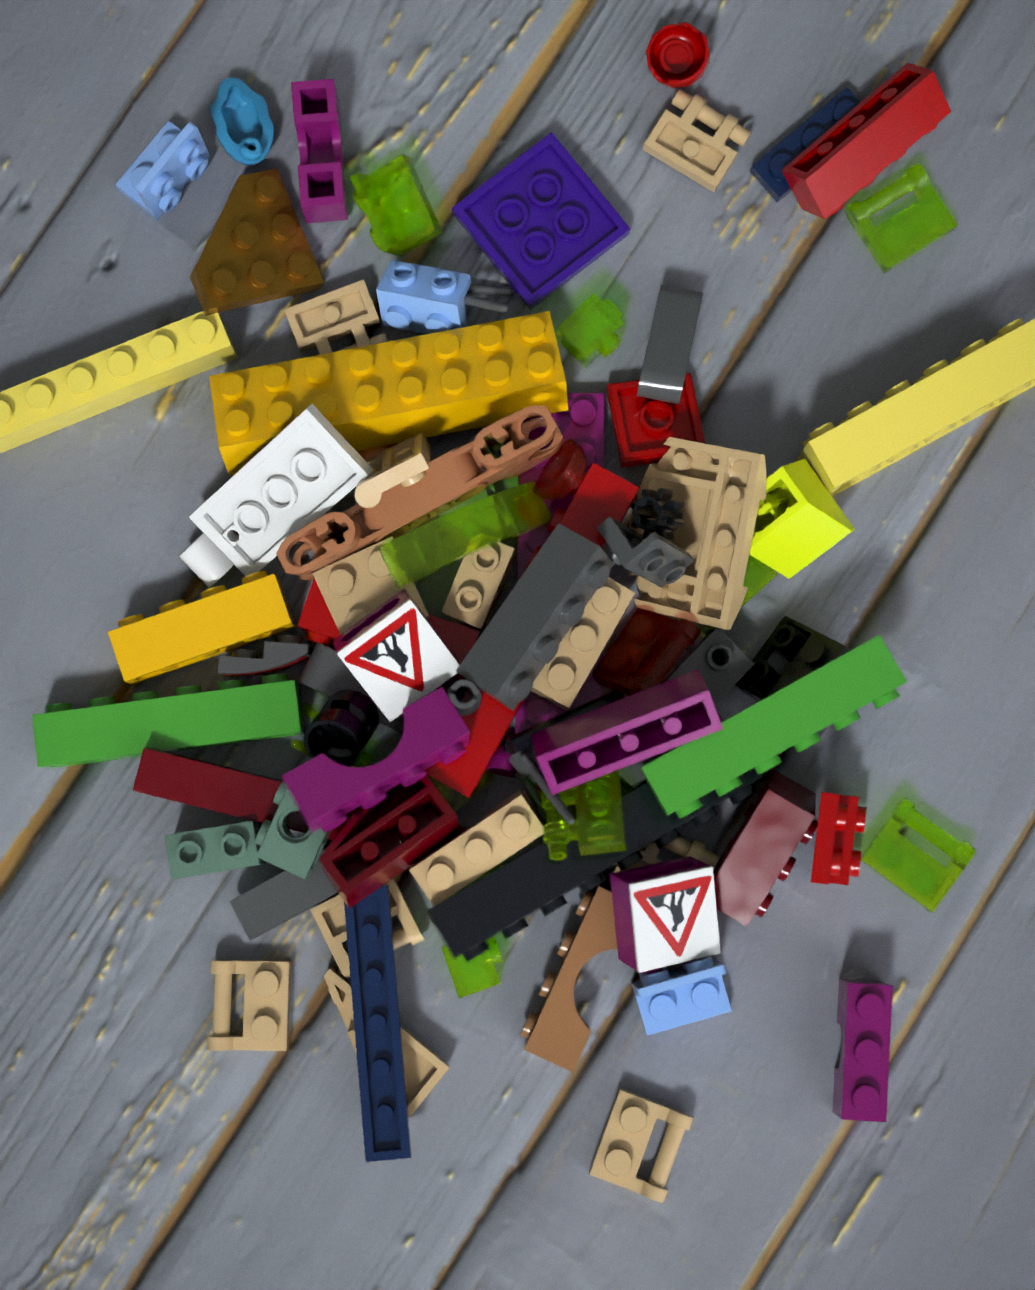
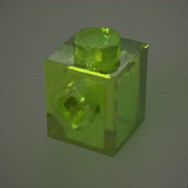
(591, 330)
(476, 974)

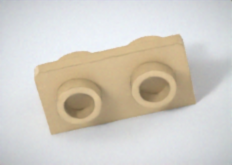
(479, 585)

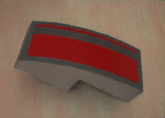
(277, 656)

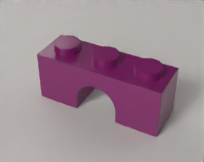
(320, 151)
(863, 1070)

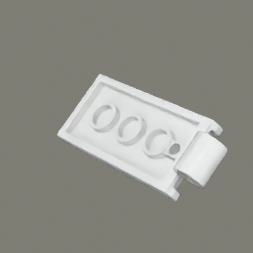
(273, 497)

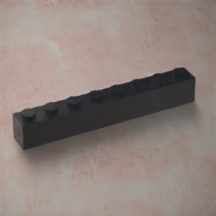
(539, 883)

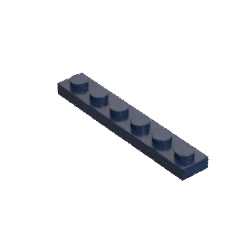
(378, 1028)

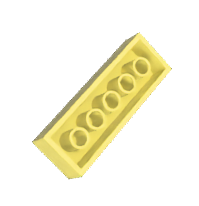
(925, 411)

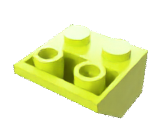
(796, 520)

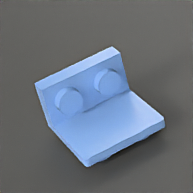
(165, 169)
(681, 995)

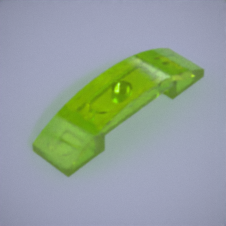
(464, 533)

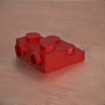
(836, 828)

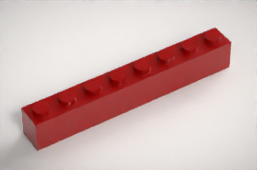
(594, 500)

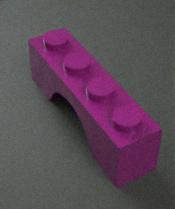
(330, 790)

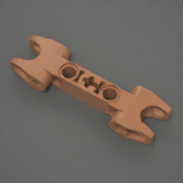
(447, 483)

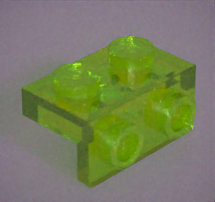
(396, 206)

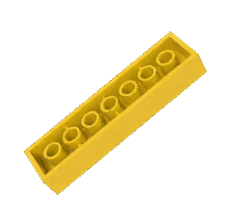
(396, 387)

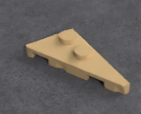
(421, 1064)

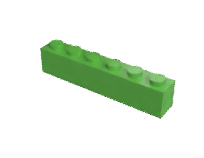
(168, 723)
(774, 725)

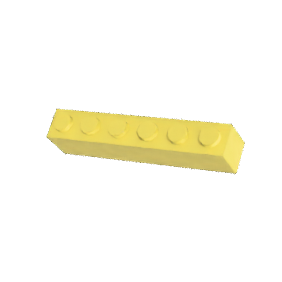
(113, 378)

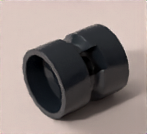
(342, 727)

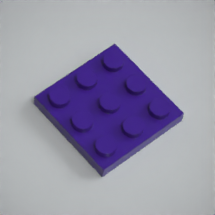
(540, 221)

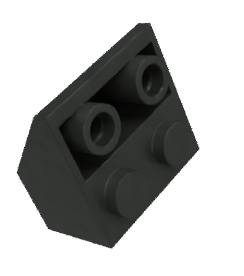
(787, 657)

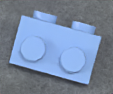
(422, 298)

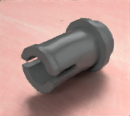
(465, 709)

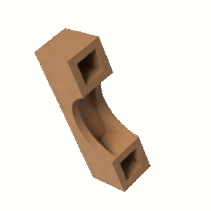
(558, 1029)

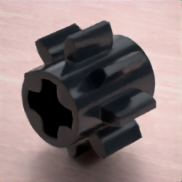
(658, 513)

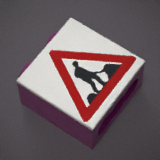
(397, 655)
(665, 914)

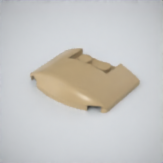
(720, 516)

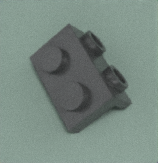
(650, 558)

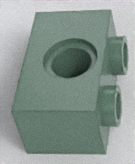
(284, 848)
(213, 849)

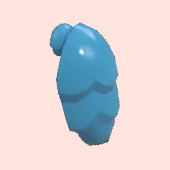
(242, 122)

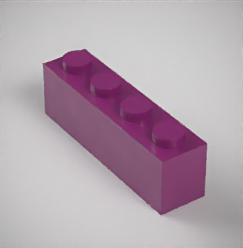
(625, 731)

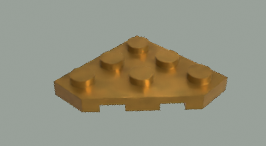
(255, 249)

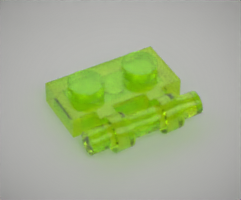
(598, 820)

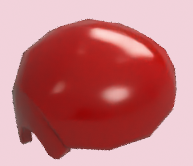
(678, 55)

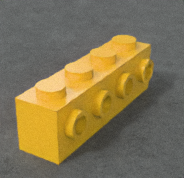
(201, 628)

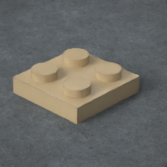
(359, 586)

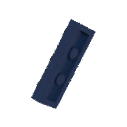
(769, 167)

